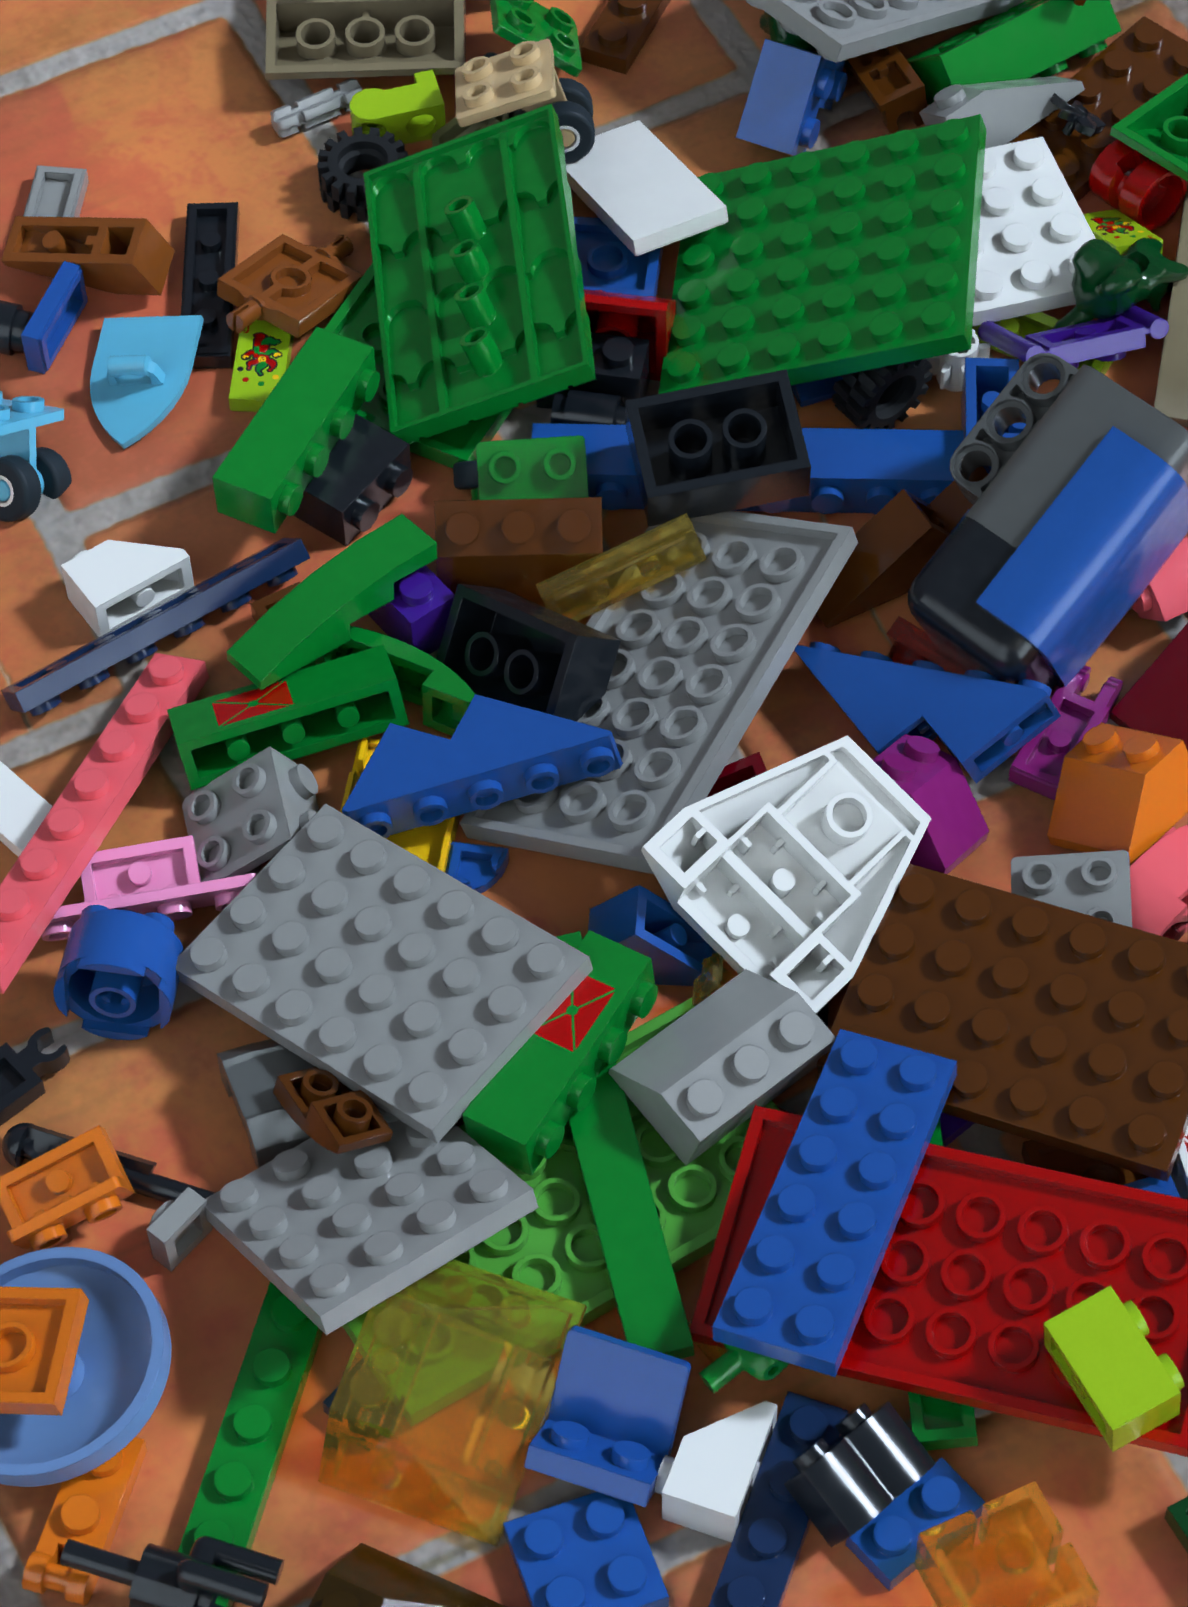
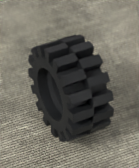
(349, 156)
(882, 394)

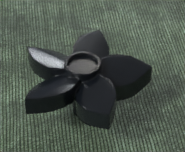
(1077, 117)

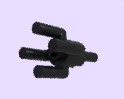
(180, 1579)

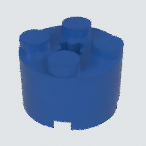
(119, 972)

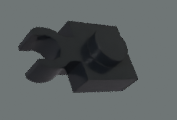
(22, 1072)

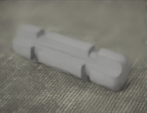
(314, 108)

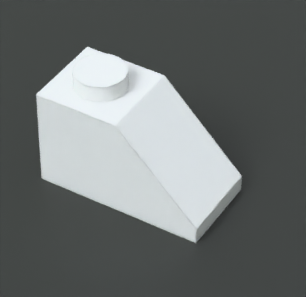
(124, 581)
(716, 1472)

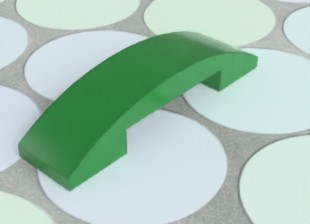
(419, 677)

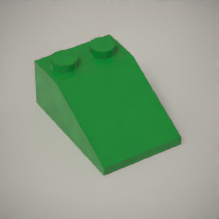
(1160, 128)

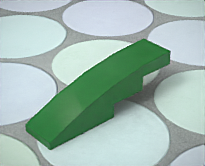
(321, 608)

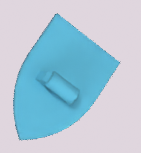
(141, 372)

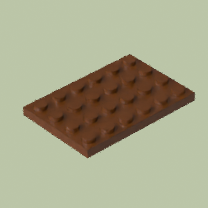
(1051, 1013)

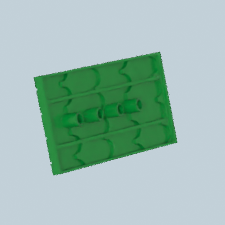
(477, 276)

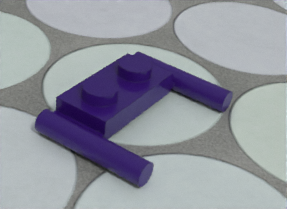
(1095, 339)

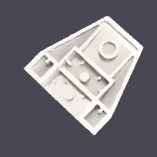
(792, 866)

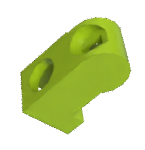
(406, 111)

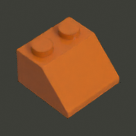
(1119, 791)

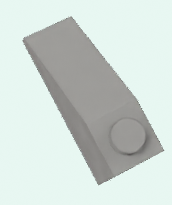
(1005, 106)

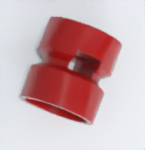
(1136, 185)

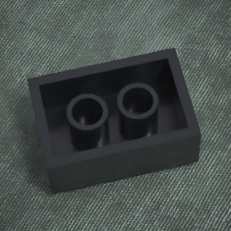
(718, 447)

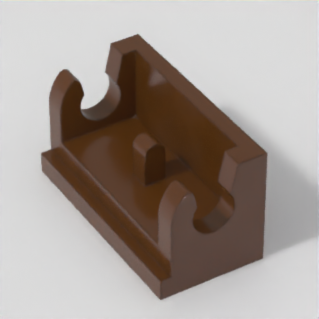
(890, 84)

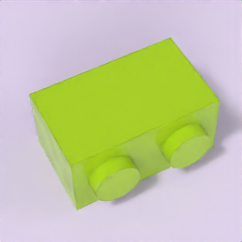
(1113, 1367)

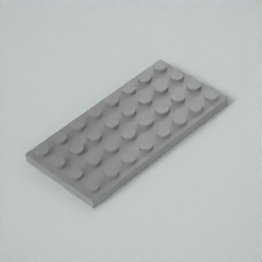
(682, 686)

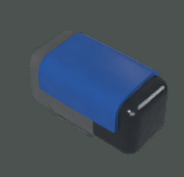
(1059, 527)

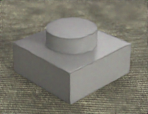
(178, 1228)

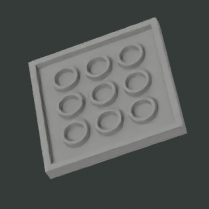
(366, 1220)

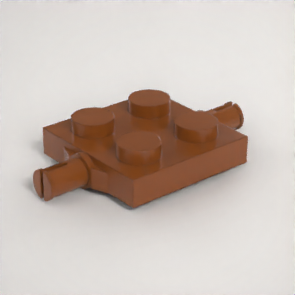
(289, 285)

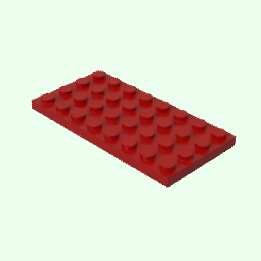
(978, 1271)

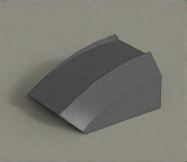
(250, 1079)

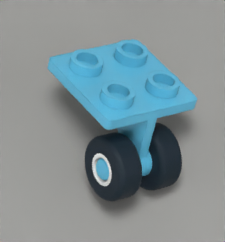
(23, 467)

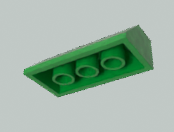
(1017, 44)

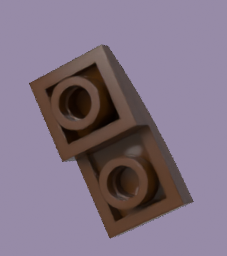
(331, 1112)

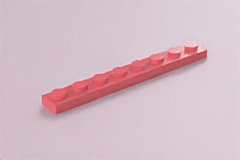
(91, 805)

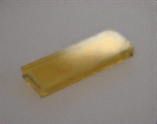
(623, 570)

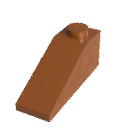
(112, 252)

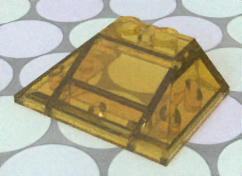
(447, 1398)

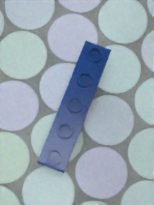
(969, 713)
(489, 760)

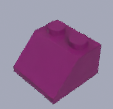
(943, 793)

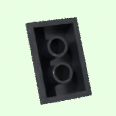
(526, 652)

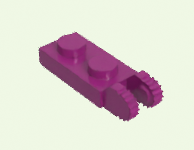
(1041, 759)

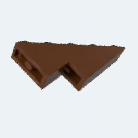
(894, 550)

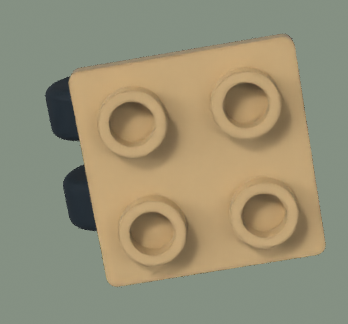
(525, 81)

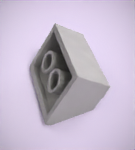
(723, 1060)

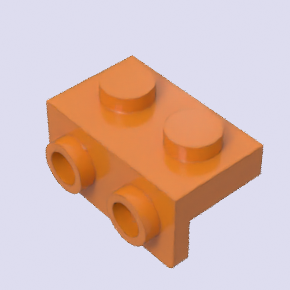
(62, 1189)

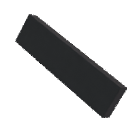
(208, 255)

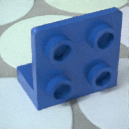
(610, 1416)

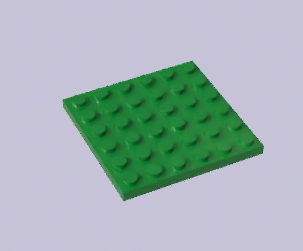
(833, 261)

